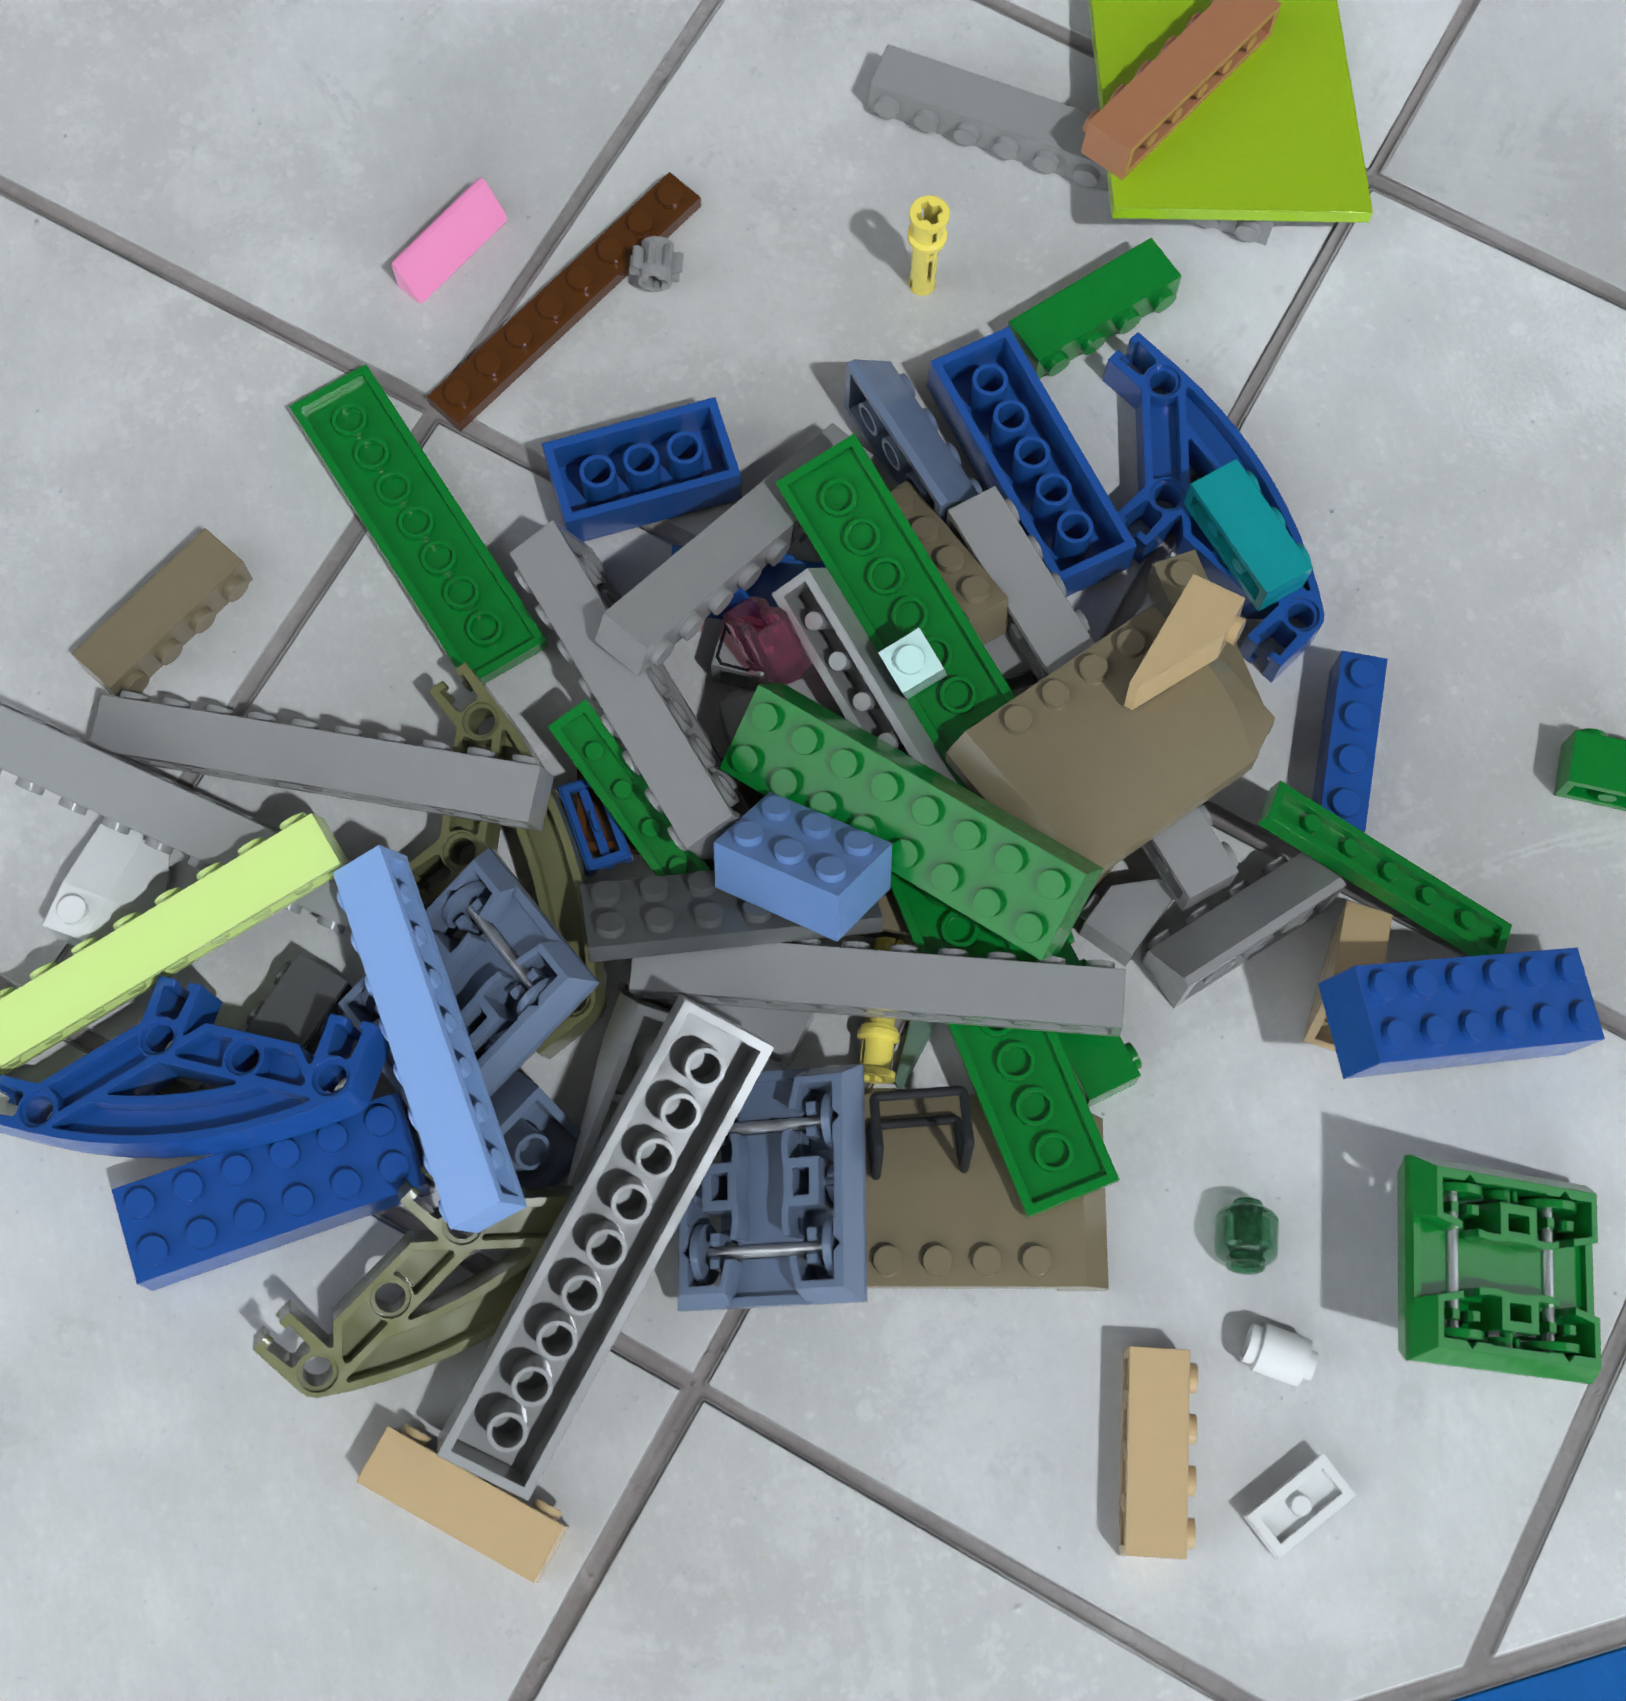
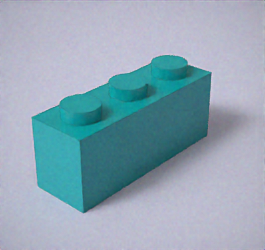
(1248, 534)

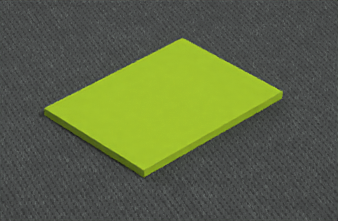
(1264, 143)

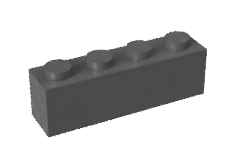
(297, 1005)

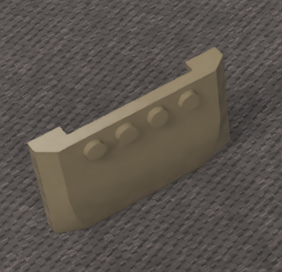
(1109, 774)
(969, 1229)

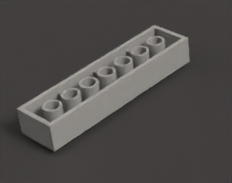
(642, 710)

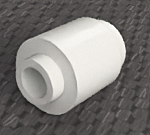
(1279, 1354)

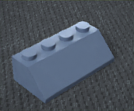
(905, 435)

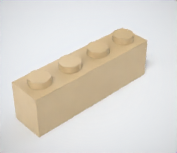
(1156, 1453)
(463, 1503)

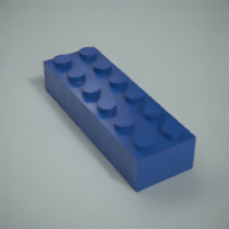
(1031, 458)
(1459, 1011)
(268, 1194)

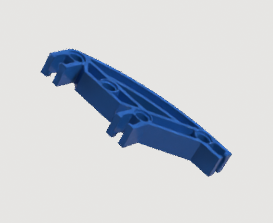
(1194, 431)
(106, 1105)

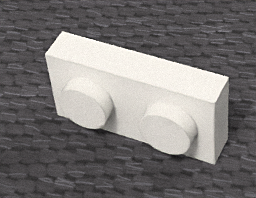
(1299, 1506)

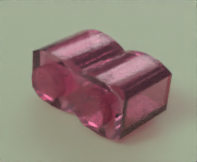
(767, 640)

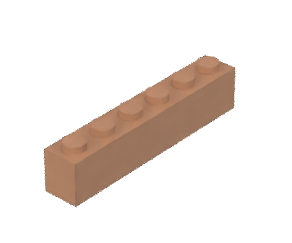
(1176, 82)

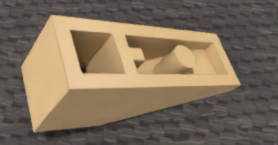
(1189, 639)

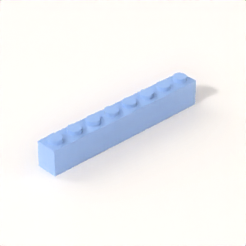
(428, 1042)

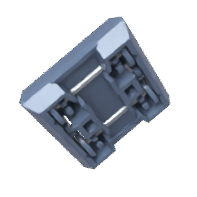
(507, 977)
(785, 1199)

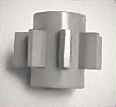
(656, 263)

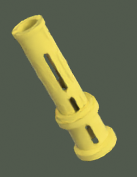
(926, 237)
(878, 1037)

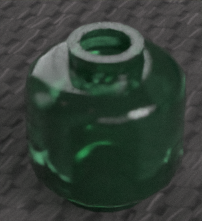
(1246, 1236)

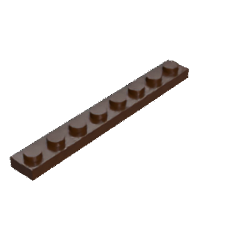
(561, 303)

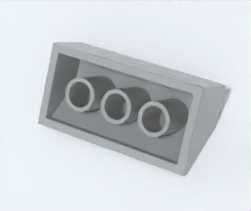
(1240, 927)

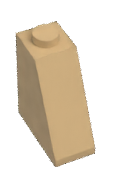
(1356, 939)

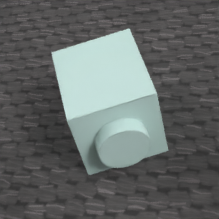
(912, 663)

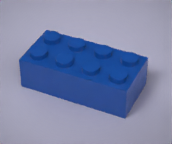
(643, 470)

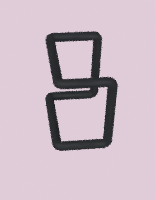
(962, 1127)

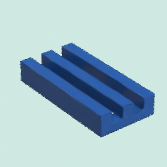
(607, 859)

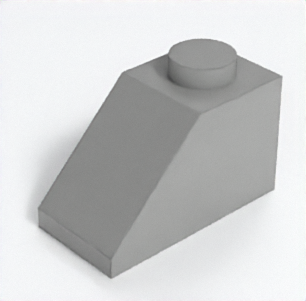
(1124, 917)

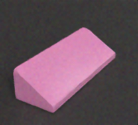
(448, 242)

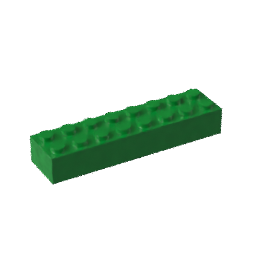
(938, 830)

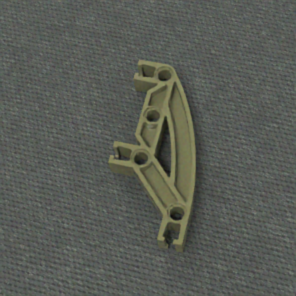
(551, 854)
(390, 1339)

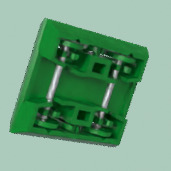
(1491, 1272)

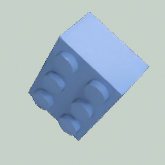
(803, 865)

